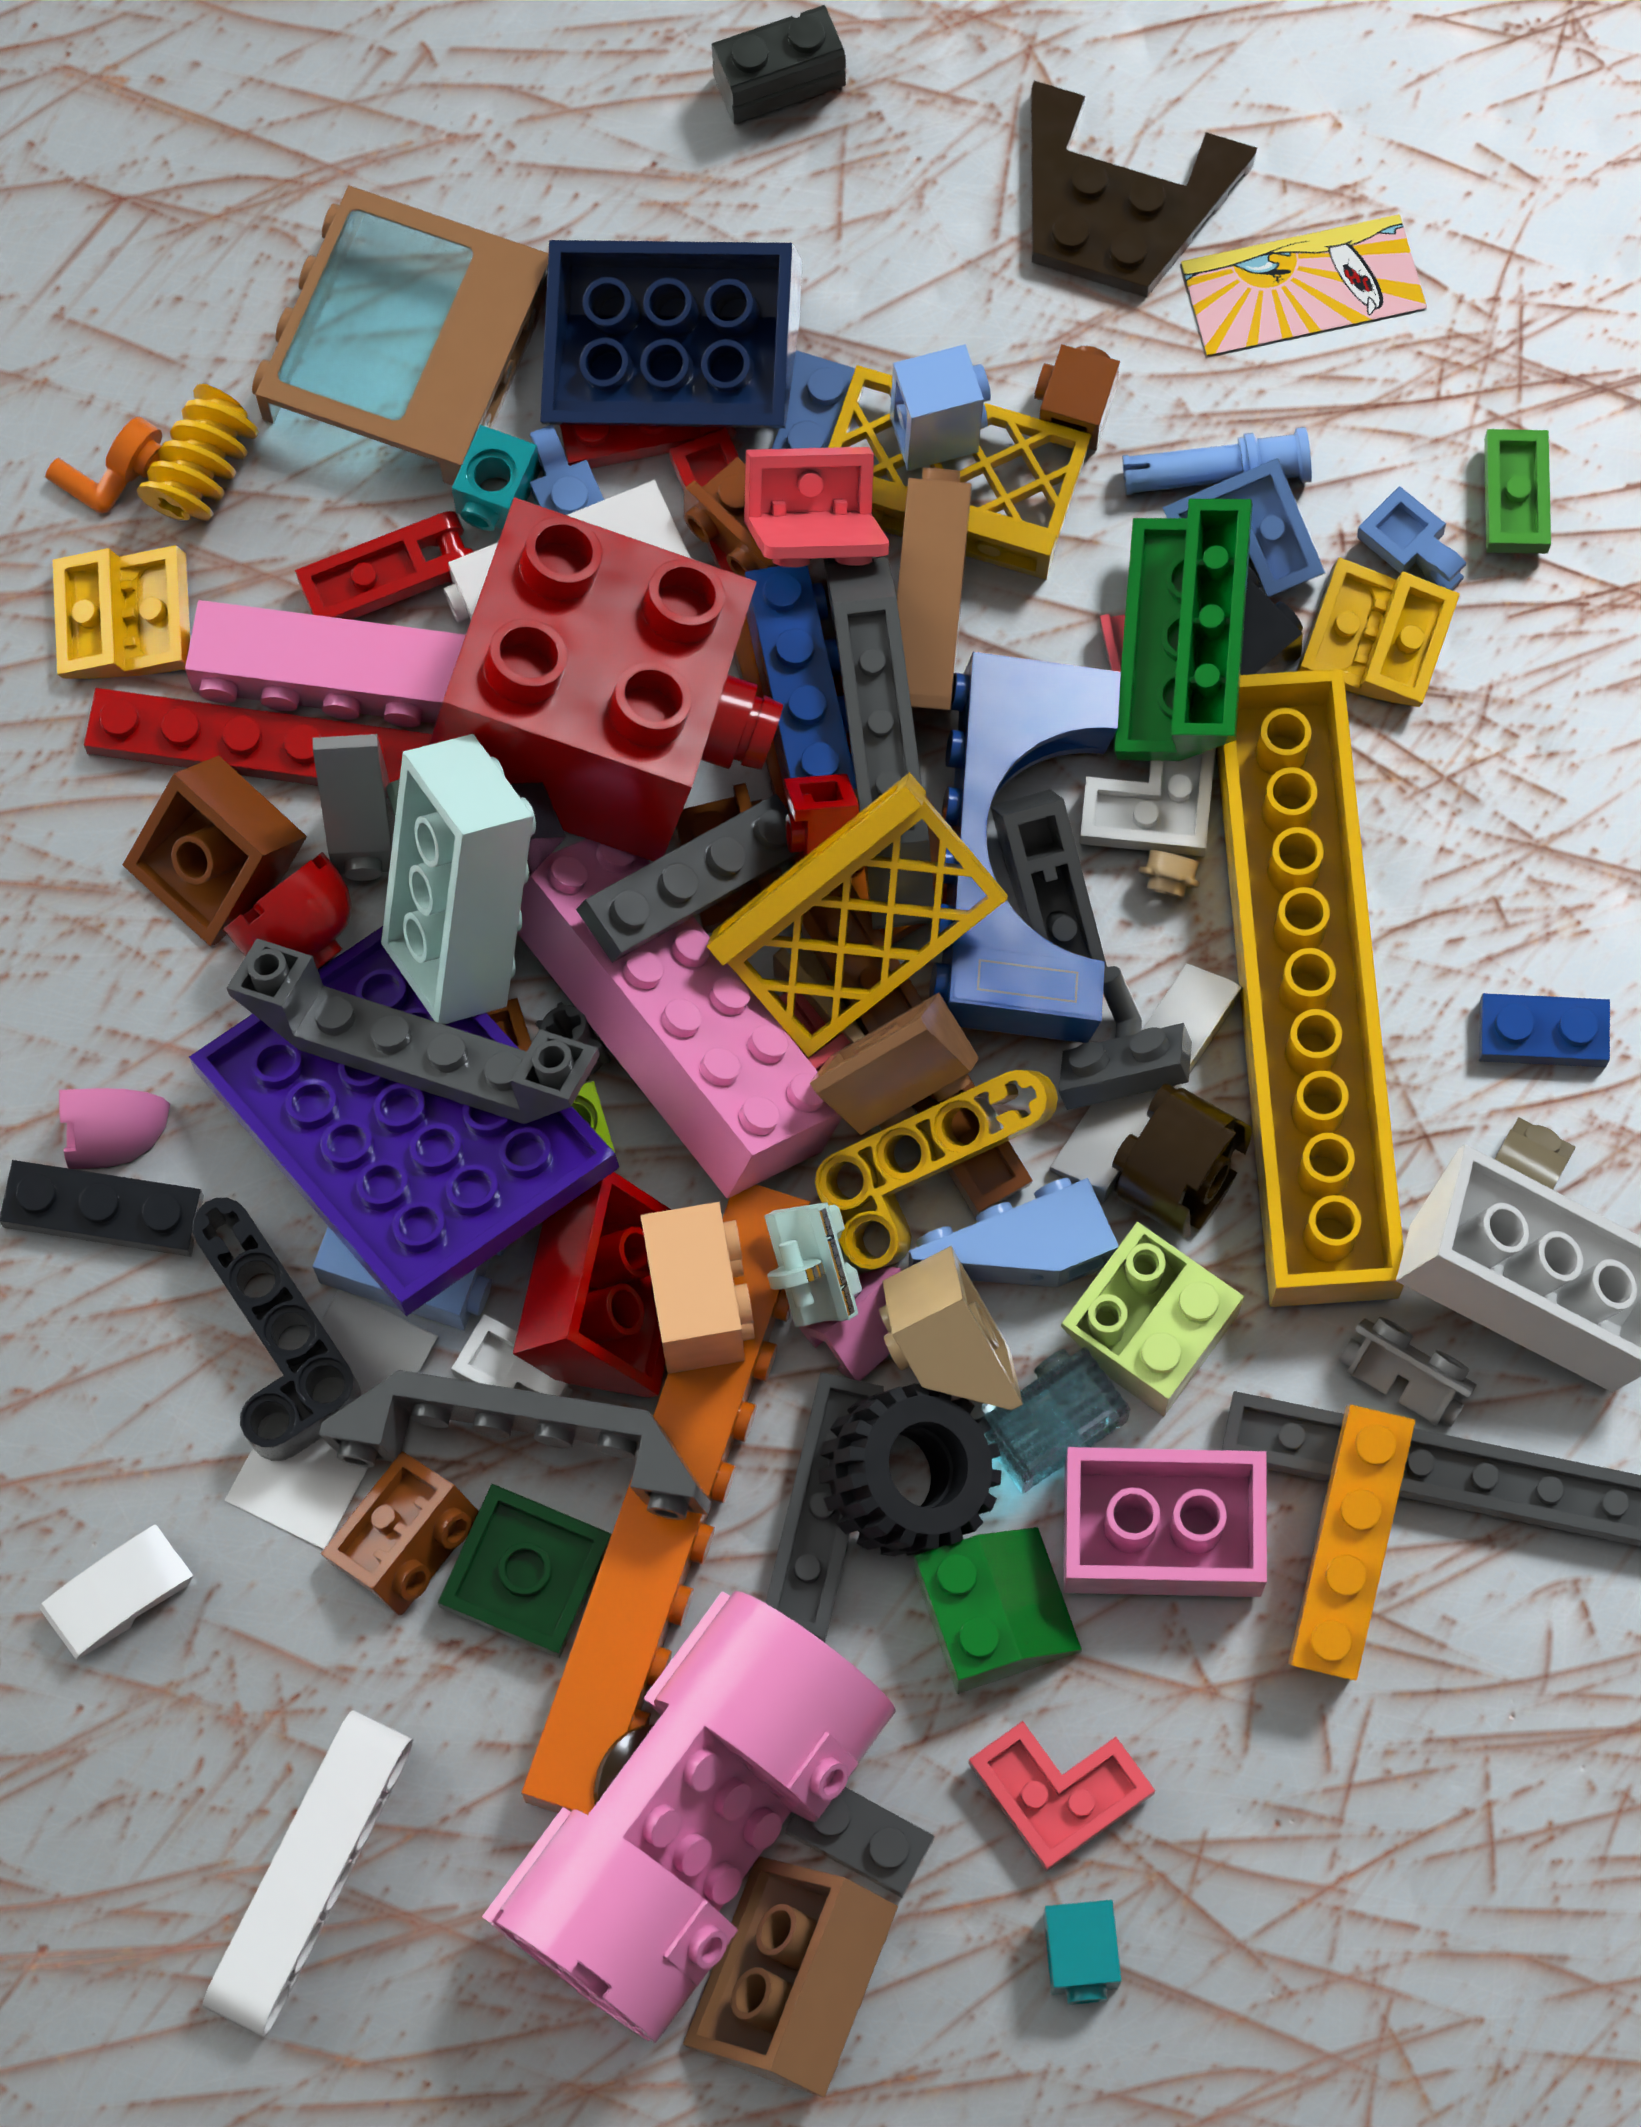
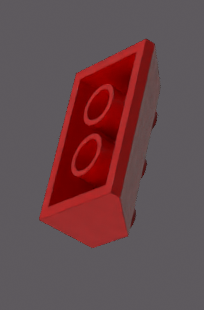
(592, 1294)

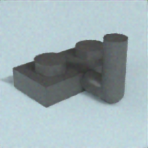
(1130, 1062)

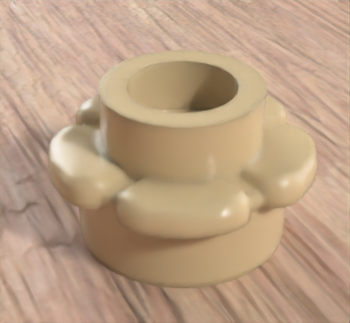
(1170, 873)

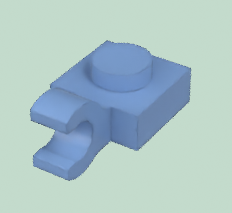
(563, 486)
(1408, 534)

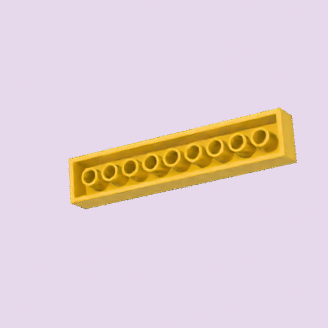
(1309, 994)

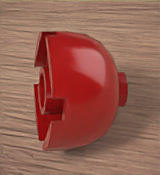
(299, 913)

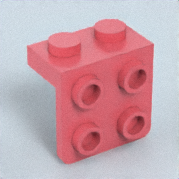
(813, 505)

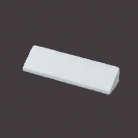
(1203, 1005)

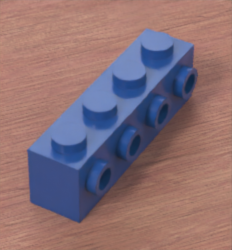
(799, 673)

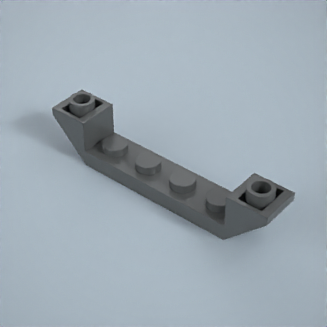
(879, 716)
(513, 1083)
(378, 1422)

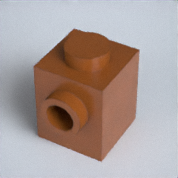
(1078, 390)

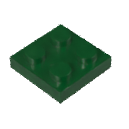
(525, 1570)

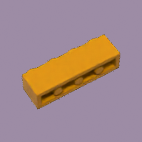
(1351, 1542)

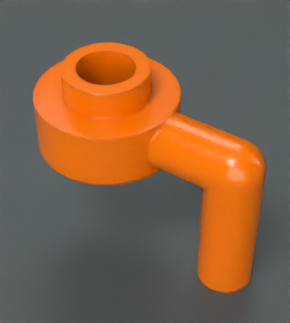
(127, 458)

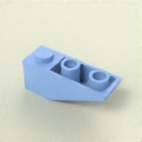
(1034, 1244)

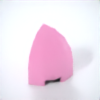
(110, 1125)
(857, 1341)

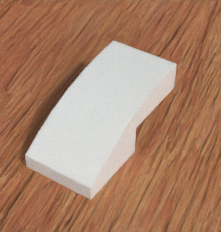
(115, 1592)

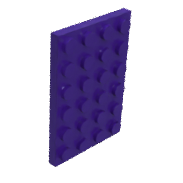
(392, 1170)

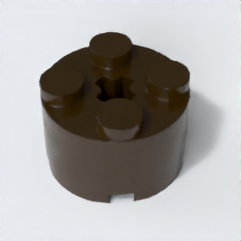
(1180, 1160)

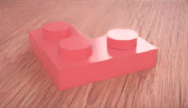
(1057, 1810)

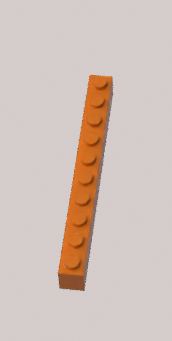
(649, 1555)

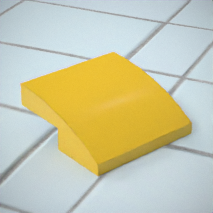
(121, 613)
(1379, 632)

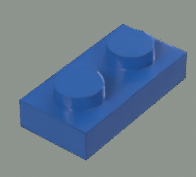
(1544, 1030)

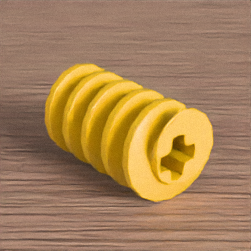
(197, 455)

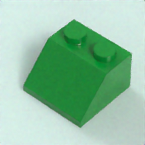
(995, 1606)

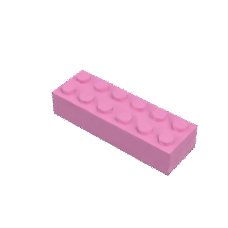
(680, 1027)

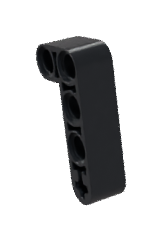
(269, 1318)

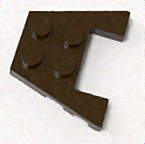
(1113, 219)

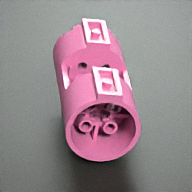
(747, 1733)

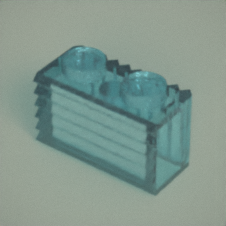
(1061, 1409)

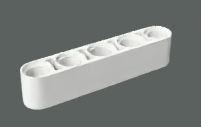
(307, 1873)

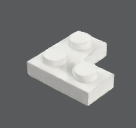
(1156, 815)

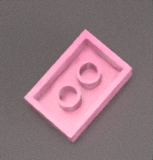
(1165, 1522)

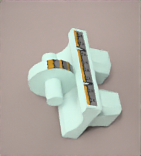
(812, 1263)

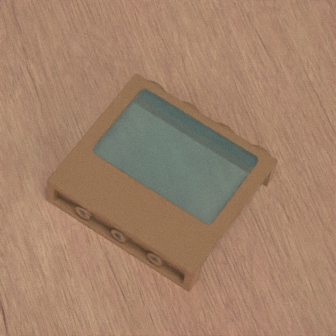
(405, 328)

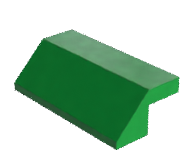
(1184, 631)

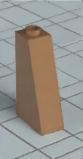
(933, 583)

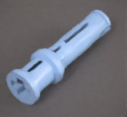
(1217, 463)

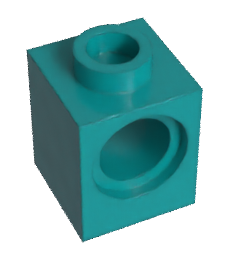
(488, 457)
(1082, 1950)

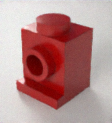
(818, 809)

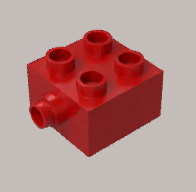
(605, 676)

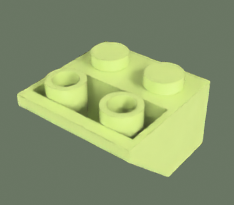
(1152, 1318)

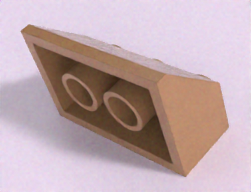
(791, 1975)

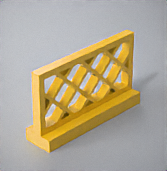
(991, 536)
(823, 871)

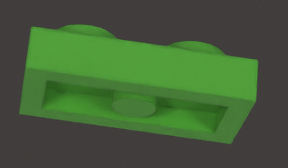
(1517, 491)

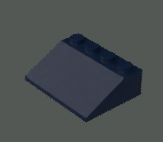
(670, 333)

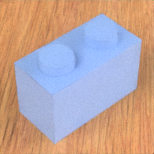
(938, 406)

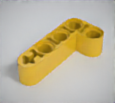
(939, 1152)

